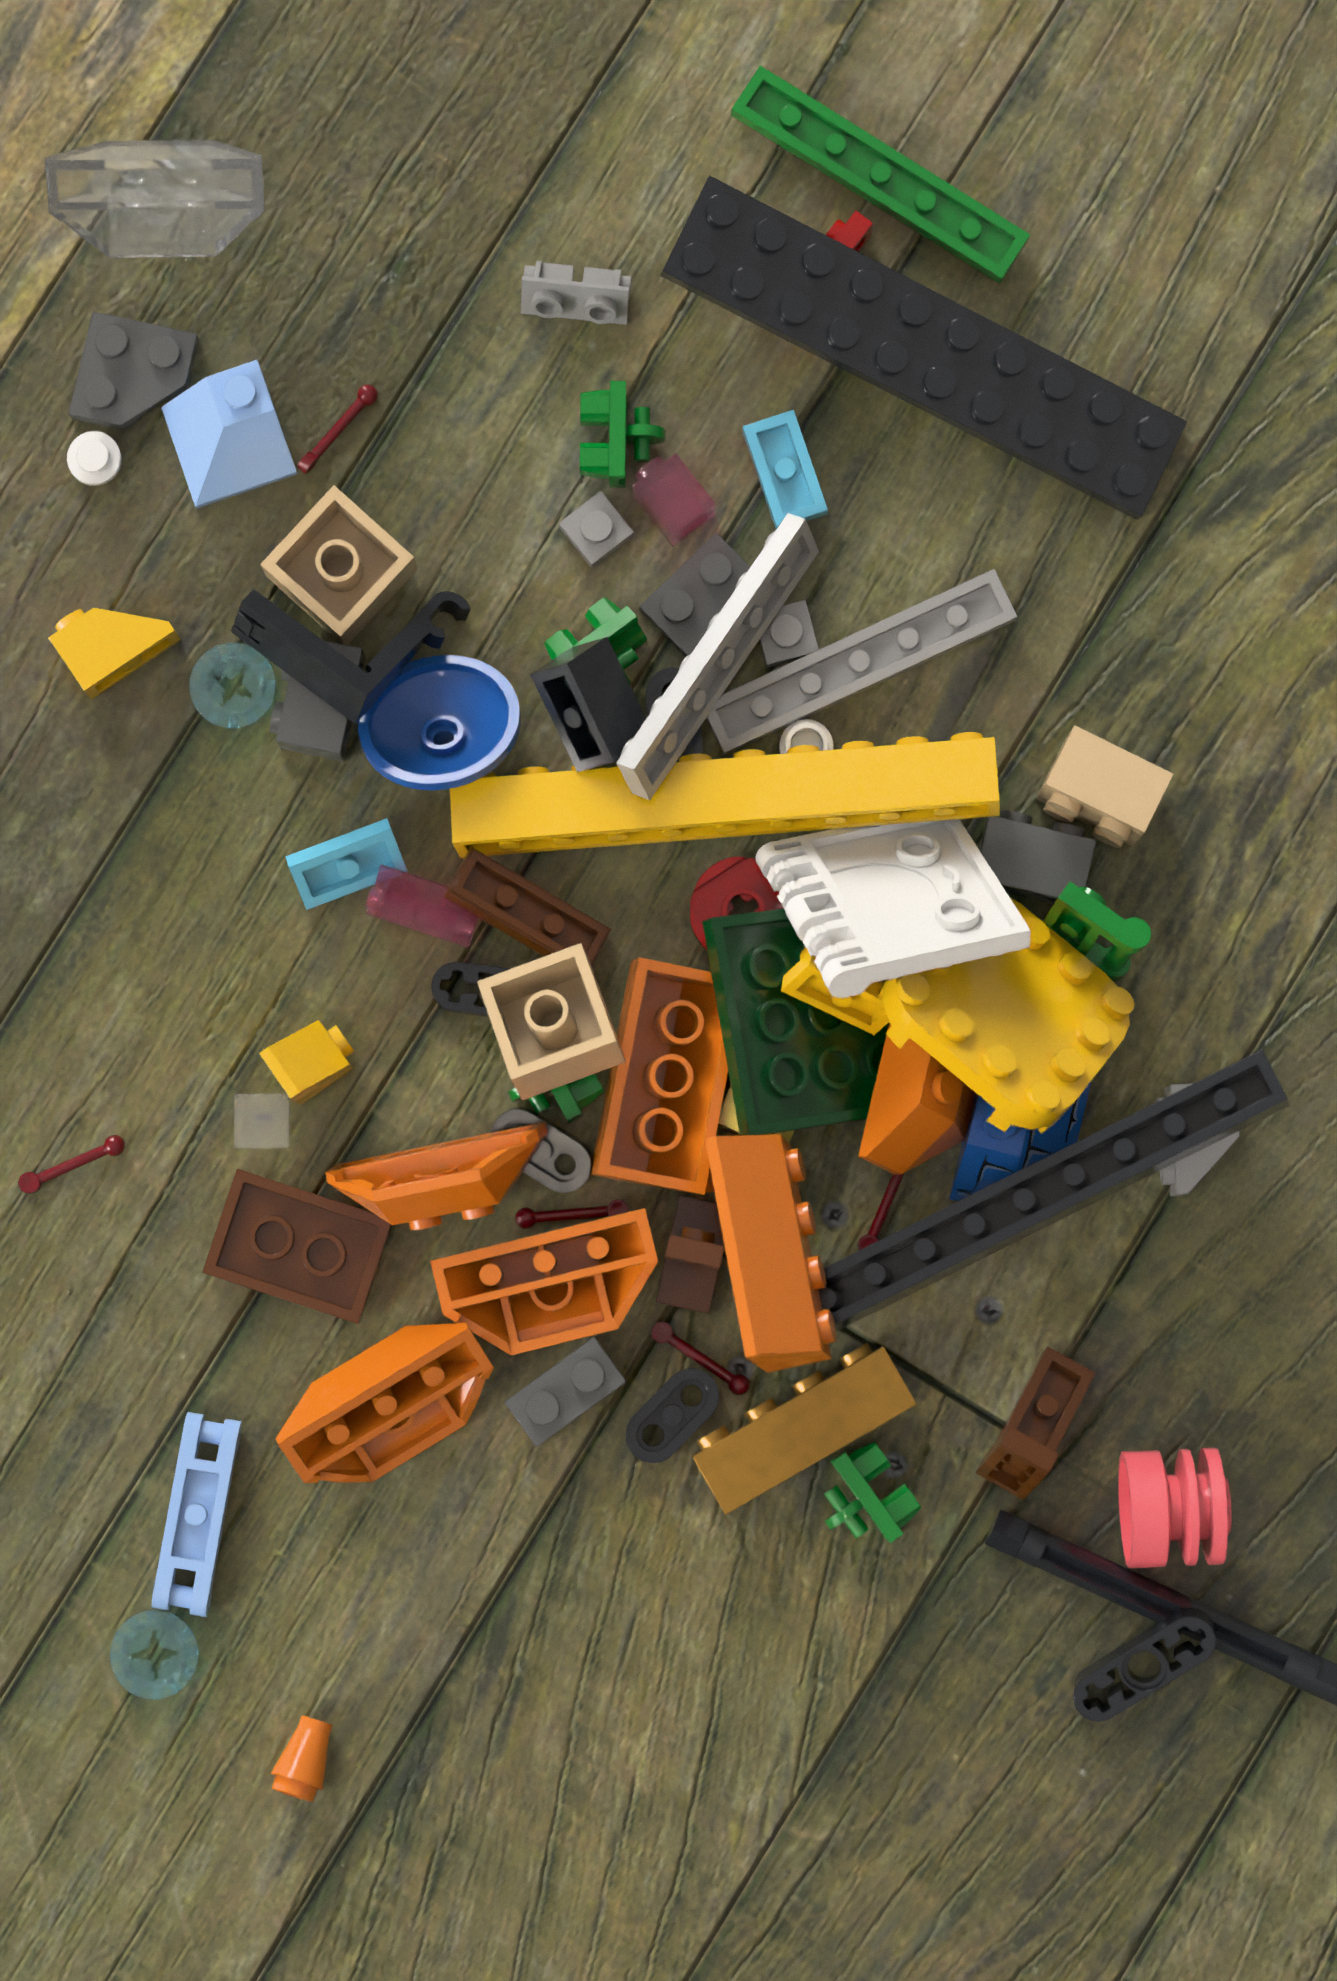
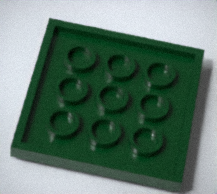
(783, 1057)

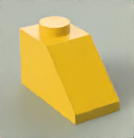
(109, 645)
(309, 1060)

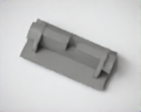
(551, 293)

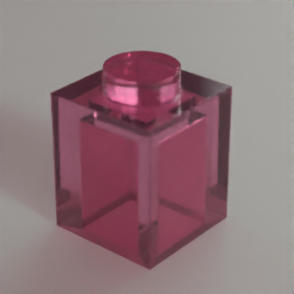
(672, 498)

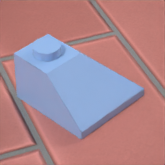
(228, 435)

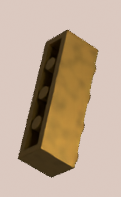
(804, 1428)

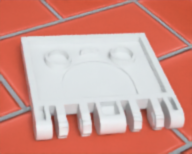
(891, 900)

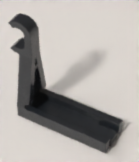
(327, 670)

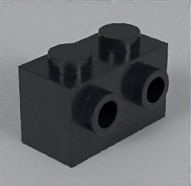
(592, 700)

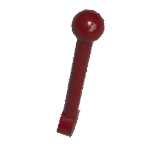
(365, 396)
(31, 1182)
(882, 1212)
(527, 1217)
(663, 1333)

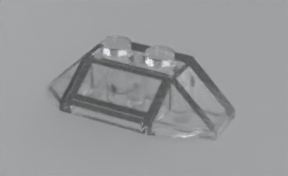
(156, 195)

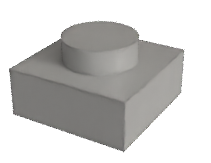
(596, 529)
(788, 635)

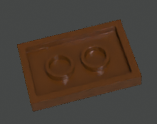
(297, 1246)

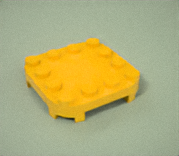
(1015, 1025)

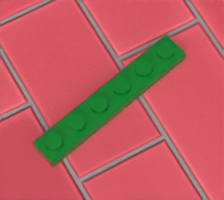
(880, 174)

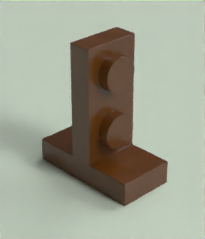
(692, 1256)
(1036, 1424)

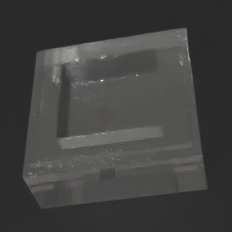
(261, 1121)

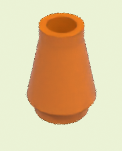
(303, 1761)

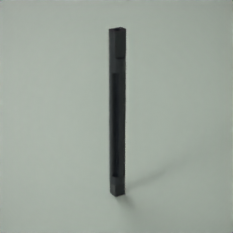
(1158, 1602)

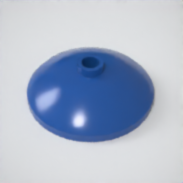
(438, 704)

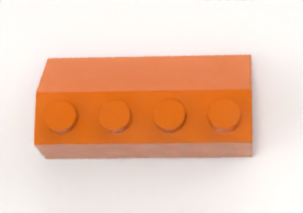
(669, 1087)
(770, 1250)

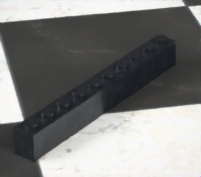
(1052, 1189)

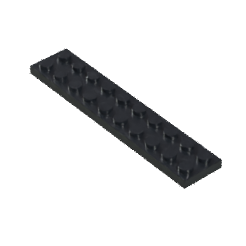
(923, 348)

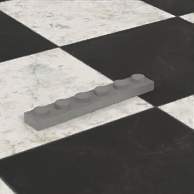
(717, 656)
(860, 661)

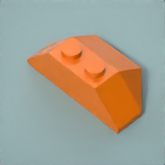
(913, 1109)
(440, 1177)
(549, 1283)
(386, 1404)

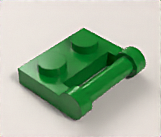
(1082, 917)

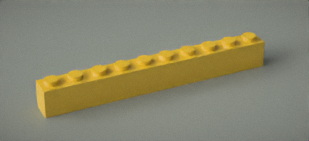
(730, 796)

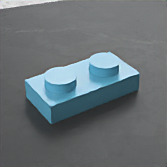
(784, 468)
(344, 863)

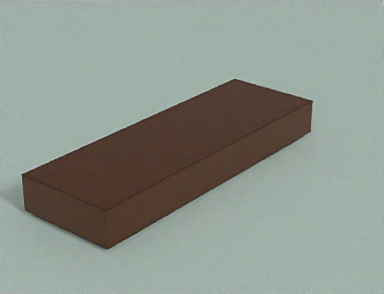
(522, 908)

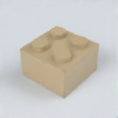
(339, 566)
(1103, 788)
(551, 1021)

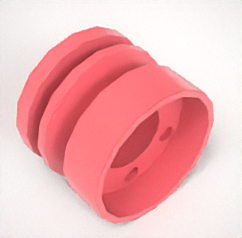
(1173, 1507)

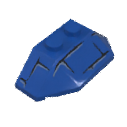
(993, 1154)

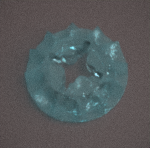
(227, 661)
(137, 1674)

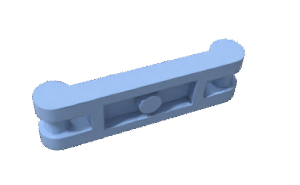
(196, 1514)

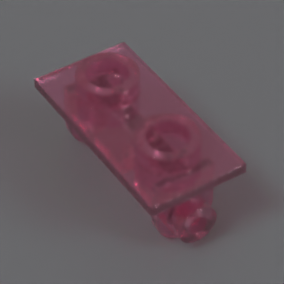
(419, 906)

